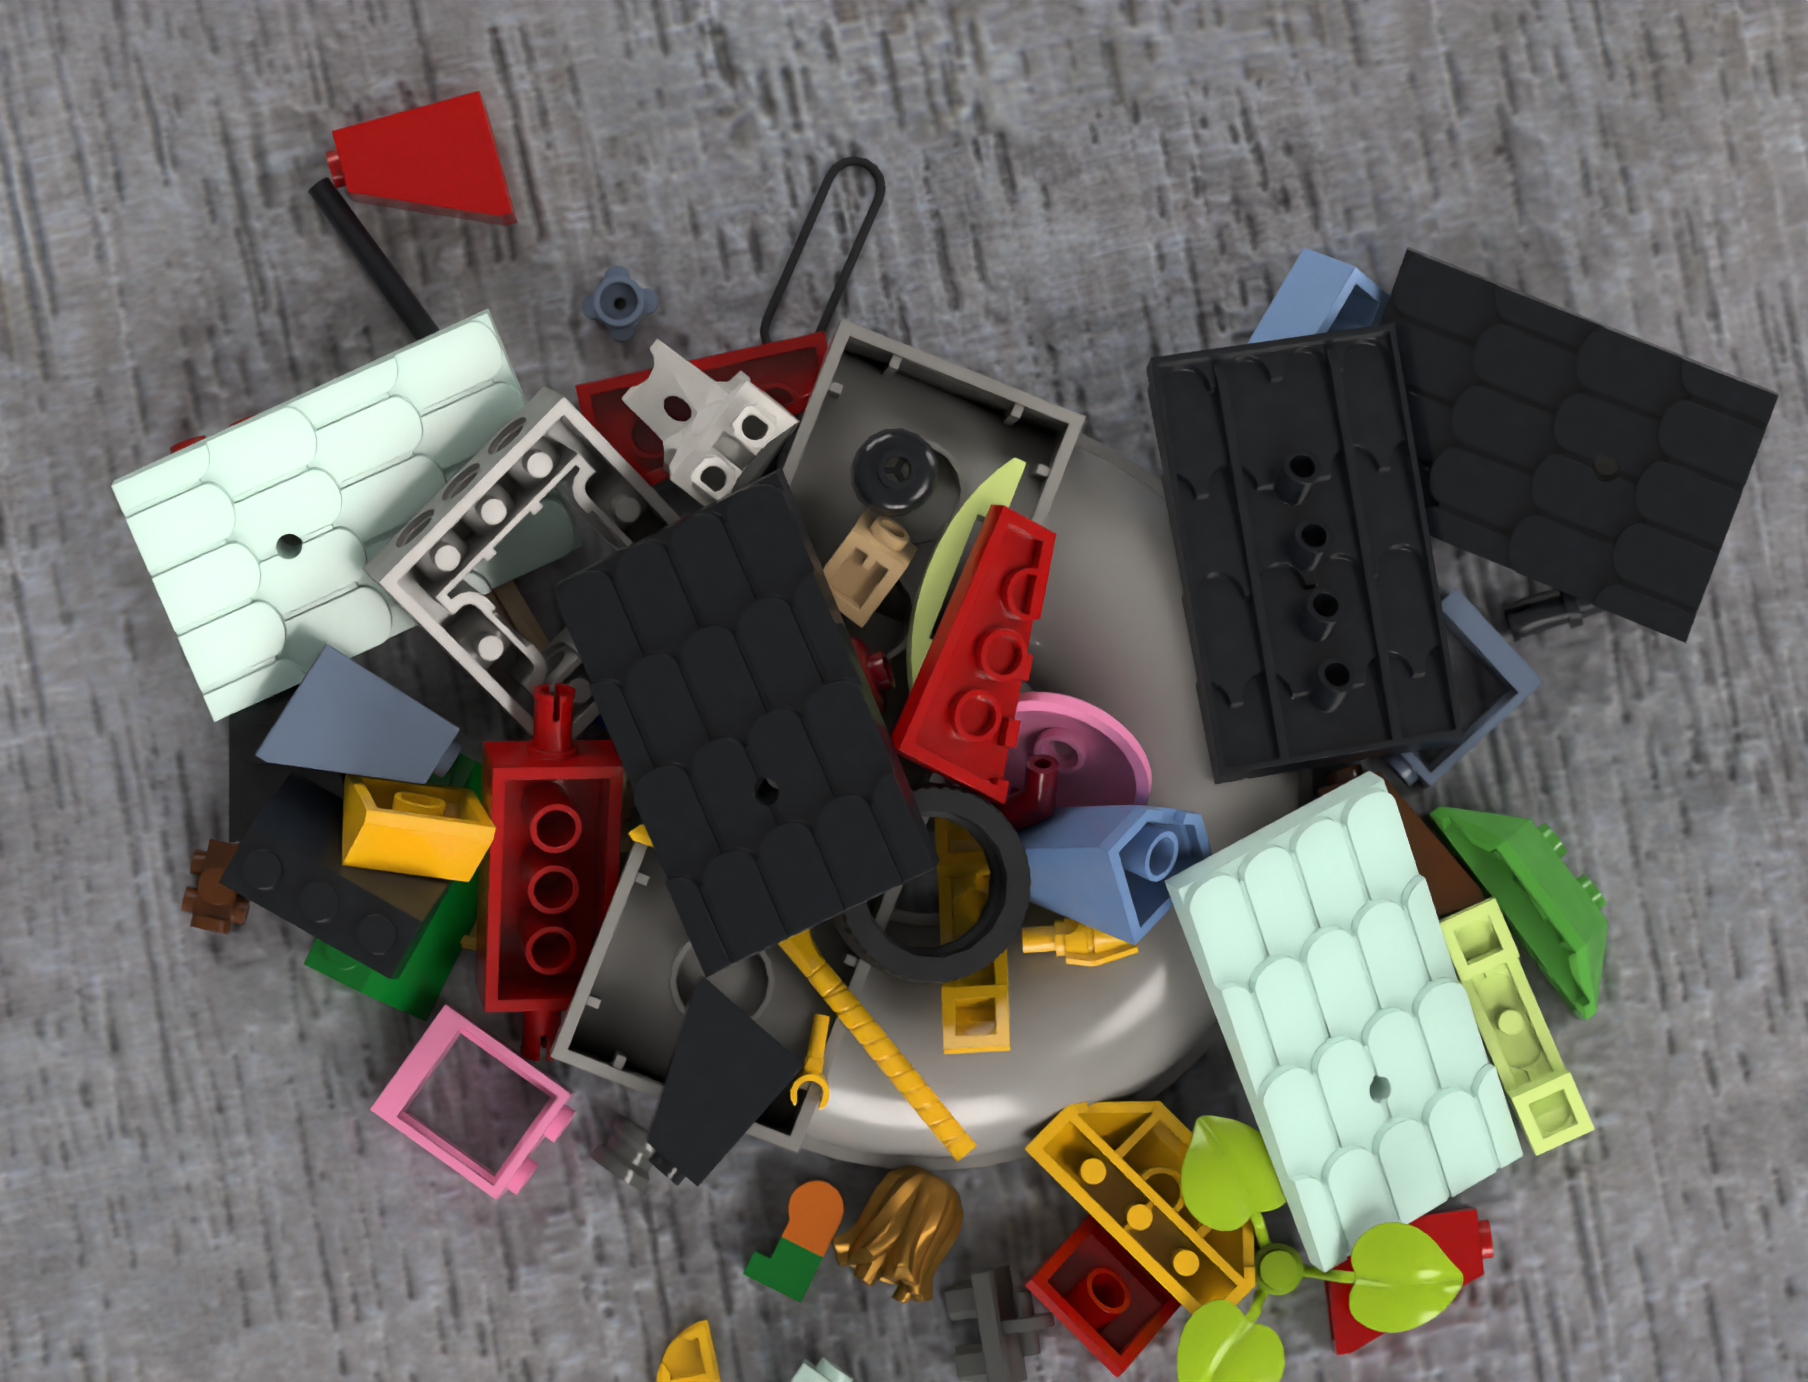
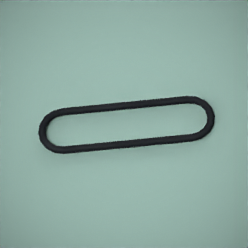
(805, 232)

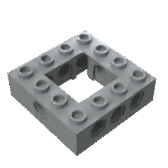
(429, 557)

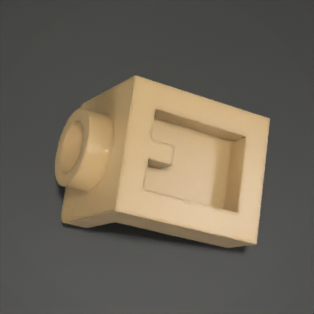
(868, 565)

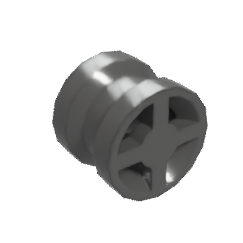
(626, 1153)

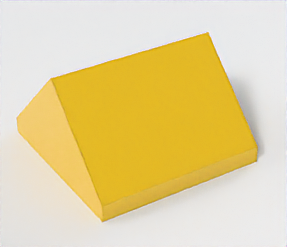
(413, 828)

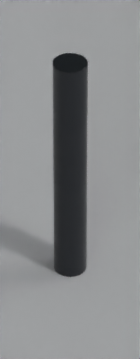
(372, 259)

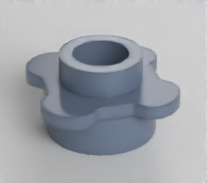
(615, 286)

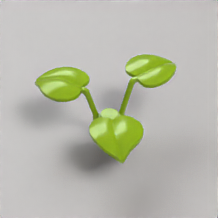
(1228, 1178)

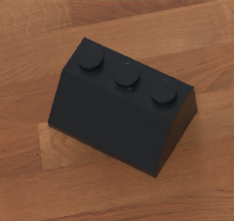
(296, 871)

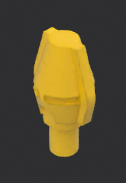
(1076, 942)

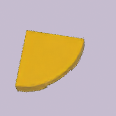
(690, 1356)

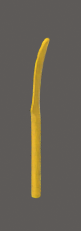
(901, 1073)

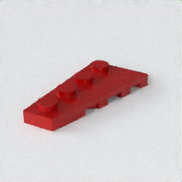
(779, 368)
(972, 676)

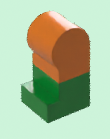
(814, 1217)

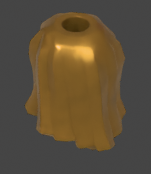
(903, 1233)

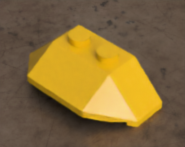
(1126, 1173)

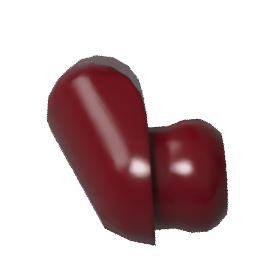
(1037, 799)

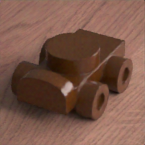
(212, 903)

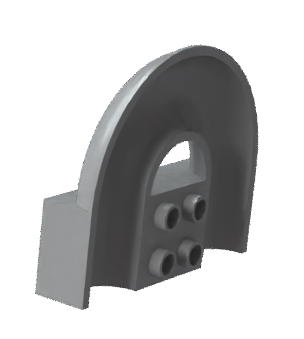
(1104, 635)

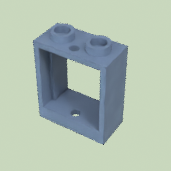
(1500, 662)

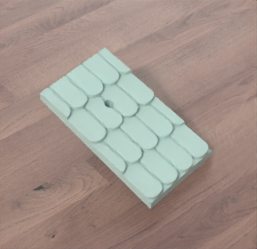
(344, 477)
(1345, 1017)

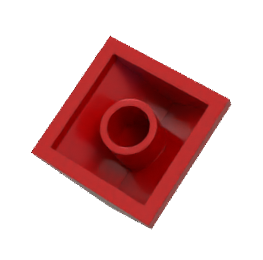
(1102, 1295)

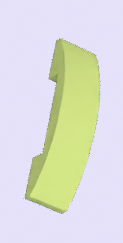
(945, 556)
(1514, 1027)

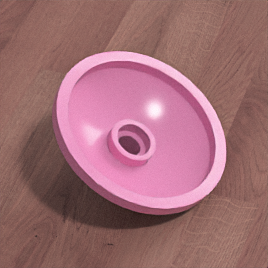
(1094, 751)

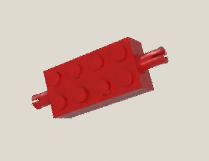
(547, 867)

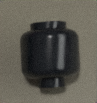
(870, 477)

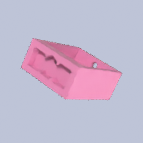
(420, 1066)

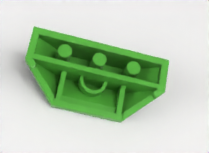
(1539, 897)

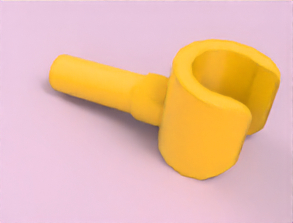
(814, 1062)

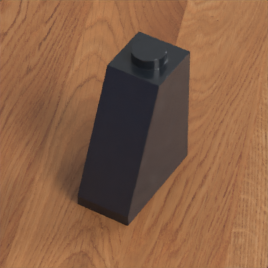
(715, 1085)

